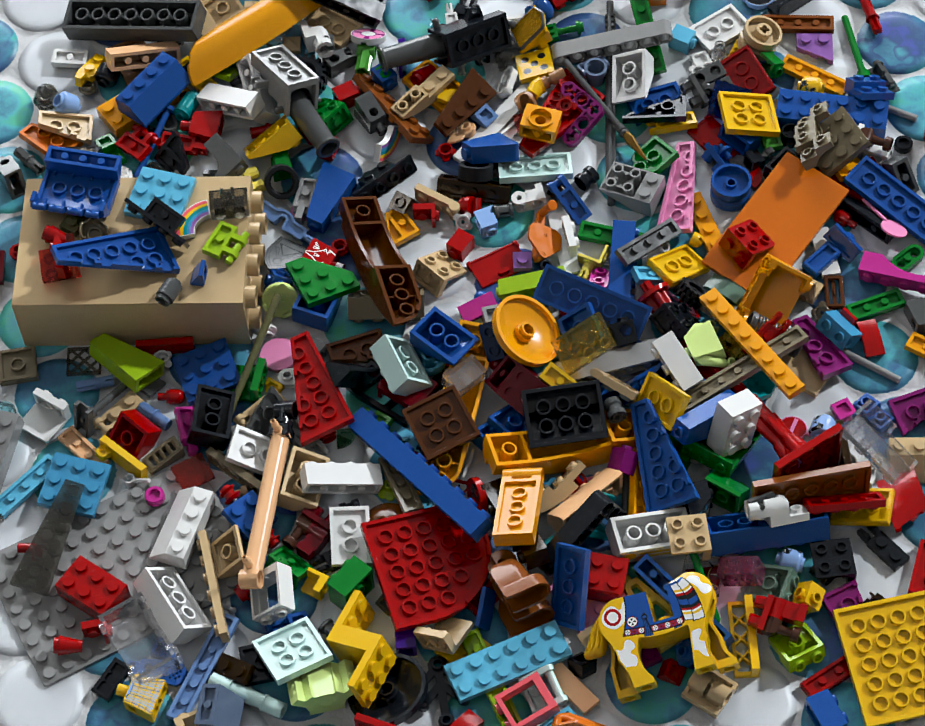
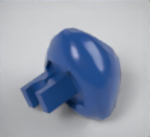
(545, 6)

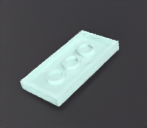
(541, 168)

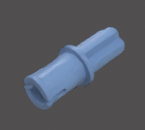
(95, 383)
(154, 415)

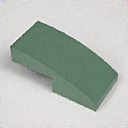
(728, 289)

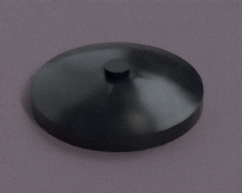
(399, 694)

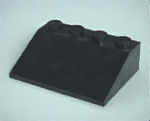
(564, 414)

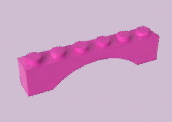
(878, 269)

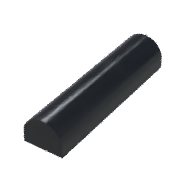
(865, 218)

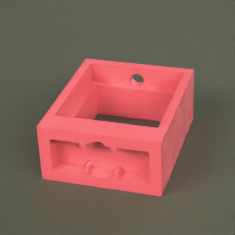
(539, 716)

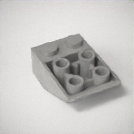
(634, 187)

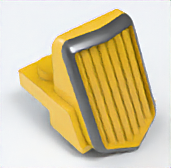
(531, 31)

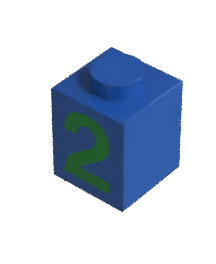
(386, 80)

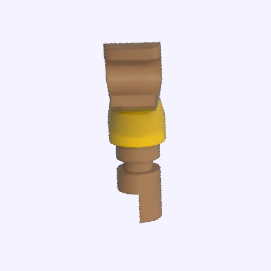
(537, 88)

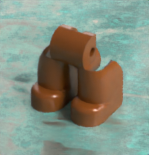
(519, 594)

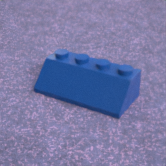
(153, 89)

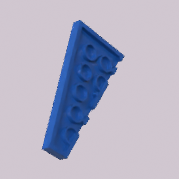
(129, 250)

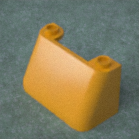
(774, 289)

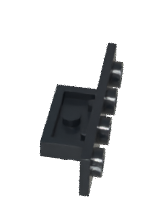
(385, 177)
(163, 217)

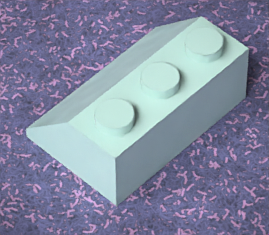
(400, 365)

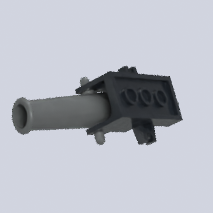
(453, 42)

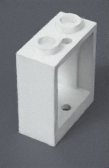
(279, 574)

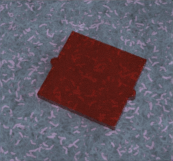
(192, 472)

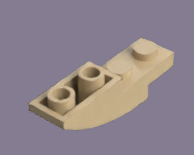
(424, 95)
(563, 486)

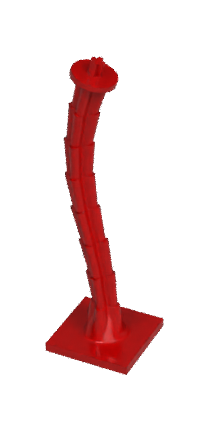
(793, 452)

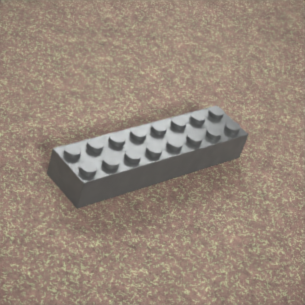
(134, 20)

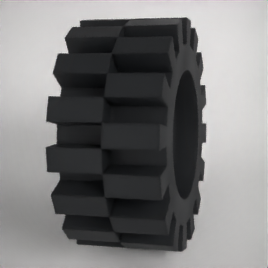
(690, 292)

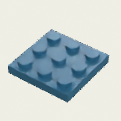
(80, 470)

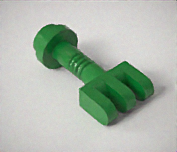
(554, 31)

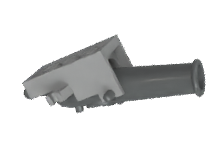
(296, 92)

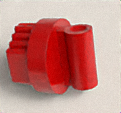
(469, 204)

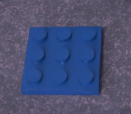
(207, 366)

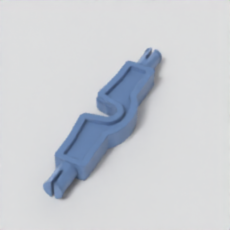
(290, 225)

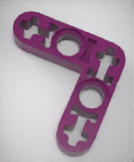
(586, 115)

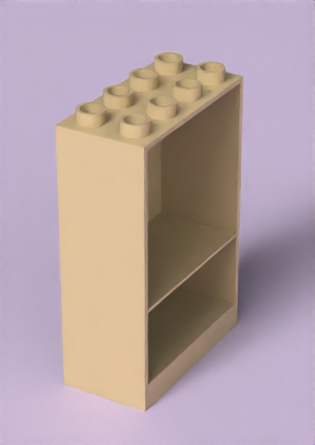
(124, 300)

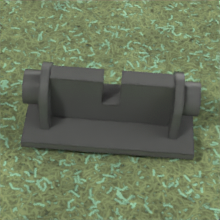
(879, 69)

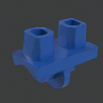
(719, 153)

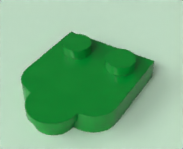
(658, 156)

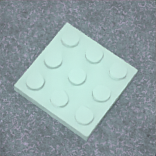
(292, 650)

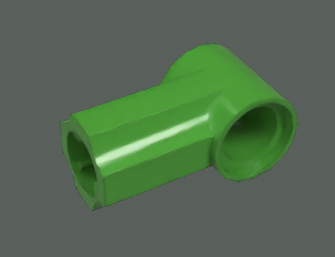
(365, 57)

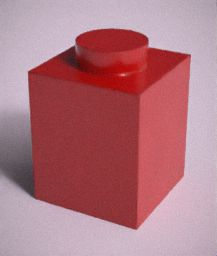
(346, 93)
(460, 245)

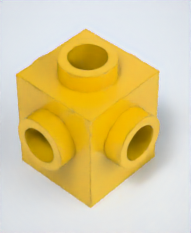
(809, 594)

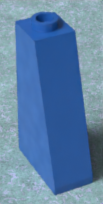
(329, 189)
(697, 422)

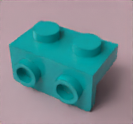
(760, 385)

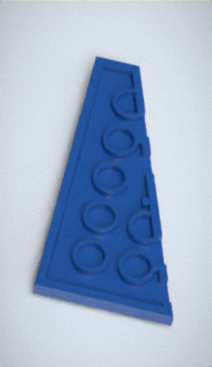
(661, 469)

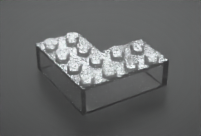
(871, 434)

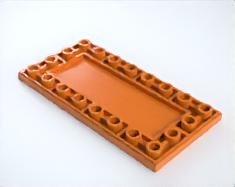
(789, 209)

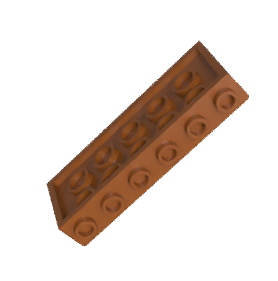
(822, 482)

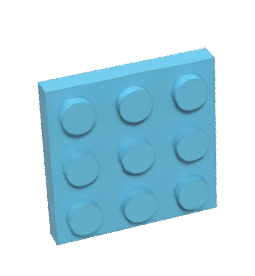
(167, 186)

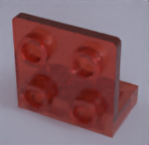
(47, 265)

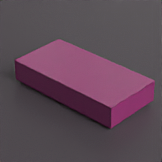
(473, 309)

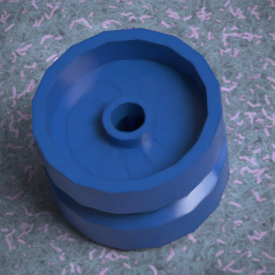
(730, 187)

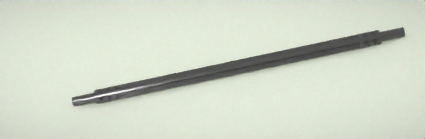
(610, 131)

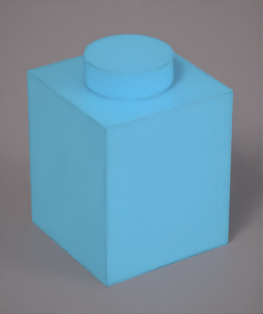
(683, 39)

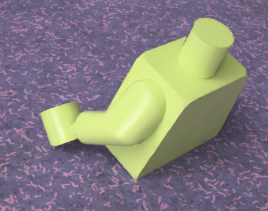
(705, 346)

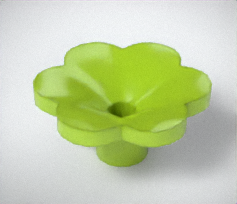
(386, 492)

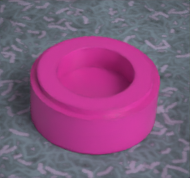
(154, 496)

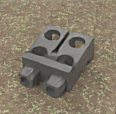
(702, 84)

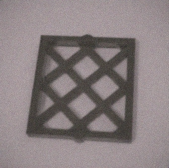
(83, 372)

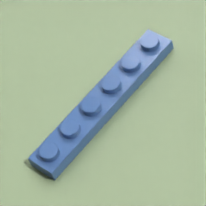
(201, 671)

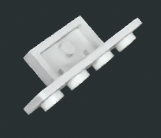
(568, 254)

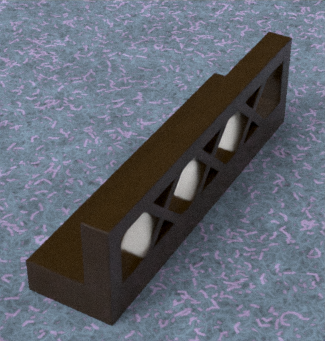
(489, 191)

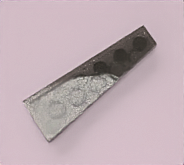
(44, 553)

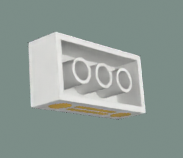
(641, 534)

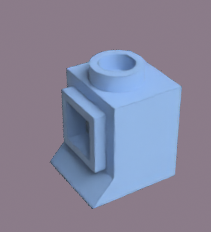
(486, 222)

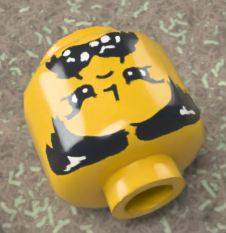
(811, 84)

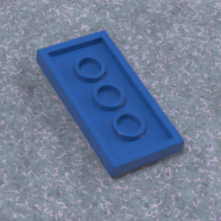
(570, 585)

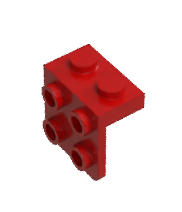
(745, 242)

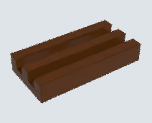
(834, 306)

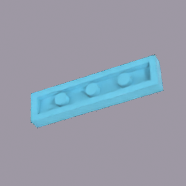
(24, 486)

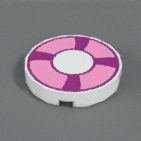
(369, 36)

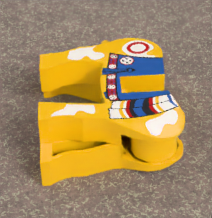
(631, 625)

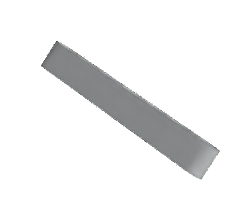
(612, 42)

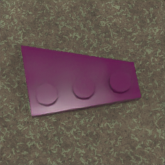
(908, 410)

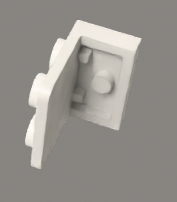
(46, 416)

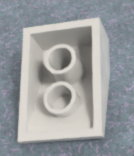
(631, 75)

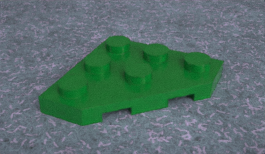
(320, 281)

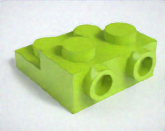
(797, 656)

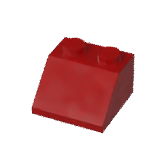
(134, 433)

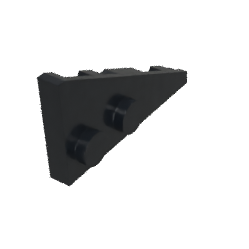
(660, 112)

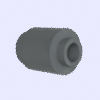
(168, 291)

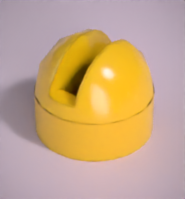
(696, 240)

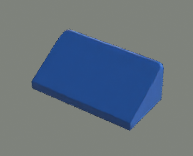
(485, 609)

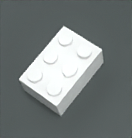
(734, 423)

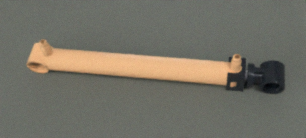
(280, 436)

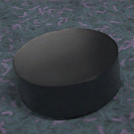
(903, 144)

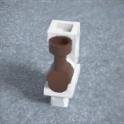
(880, 148)

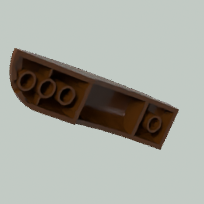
(378, 260)

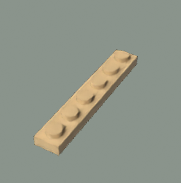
(213, 594)

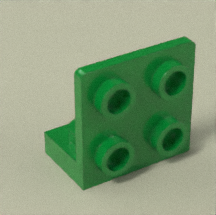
(334, 114)
(255, 383)

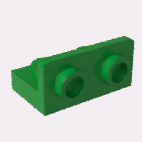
(290, 559)

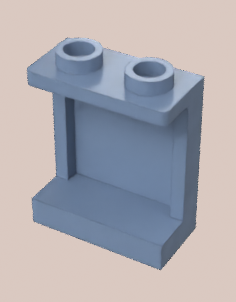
(218, 706)

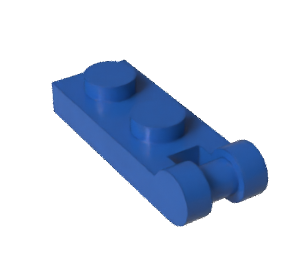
(569, 199)

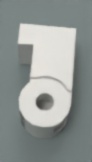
(529, 199)

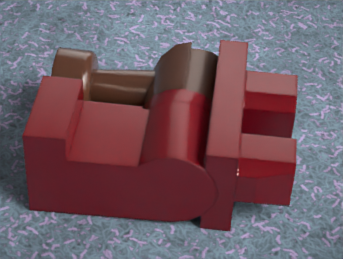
(316, 532)

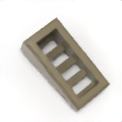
(160, 451)

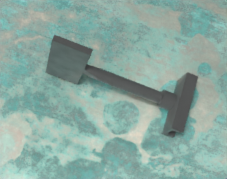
(84, 414)

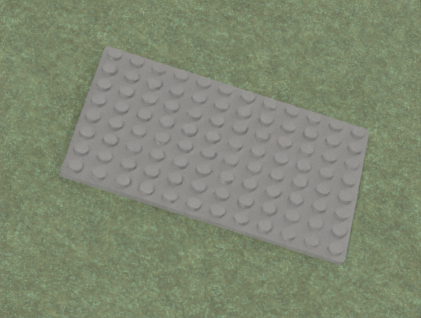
(120, 544)

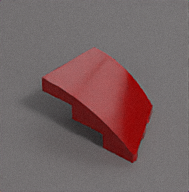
(908, 500)

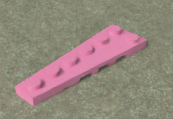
(679, 191)

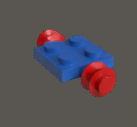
(242, 512)

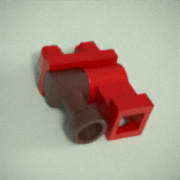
(774, 613)

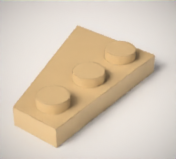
(67, 124)

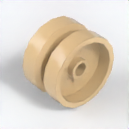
(760, 34)

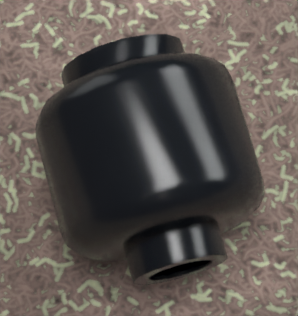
(105, 77)

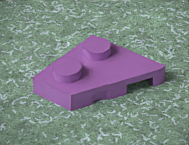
(815, 45)

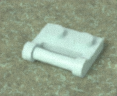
(534, 698)

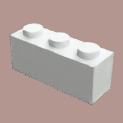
(676, 362)

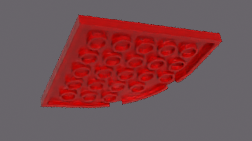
(425, 566)

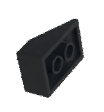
(211, 417)

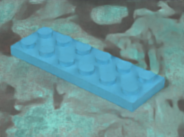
(507, 661)

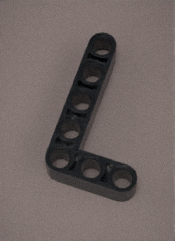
(582, 524)

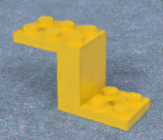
(364, 648)

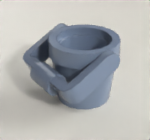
(594, 70)

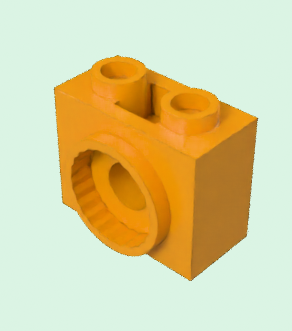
(540, 123)

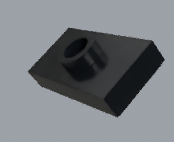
(108, 682)

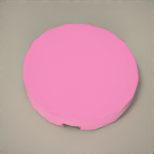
(277, 354)

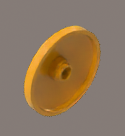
(525, 330)

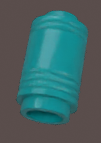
(186, 106)

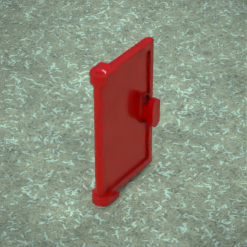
(708, 131)
(496, 263)

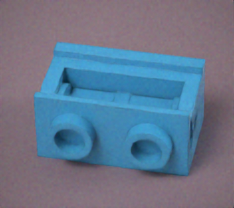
(838, 330)

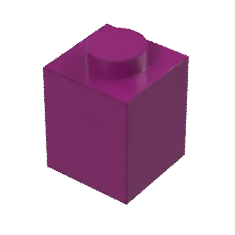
(623, 459)

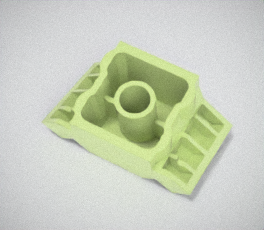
(322, 688)

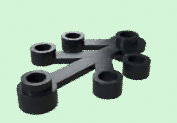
(440, 689)

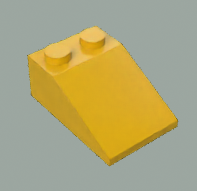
(277, 138)

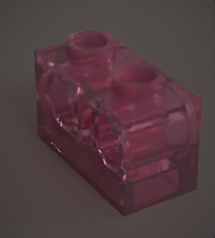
(741, 571)

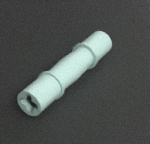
(252, 697)

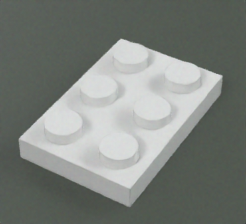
(720, 26)
(248, 449)
(346, 534)

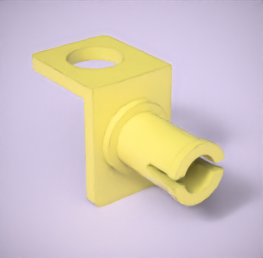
(591, 263)

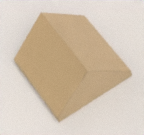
(227, 553)

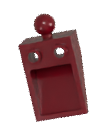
(510, 379)

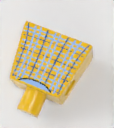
(143, 699)

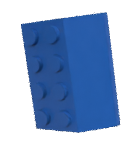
(78, 182)

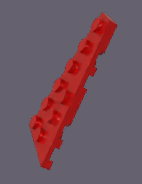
(318, 400)

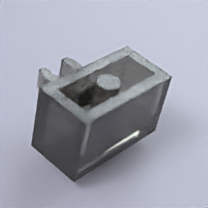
(229, 203)

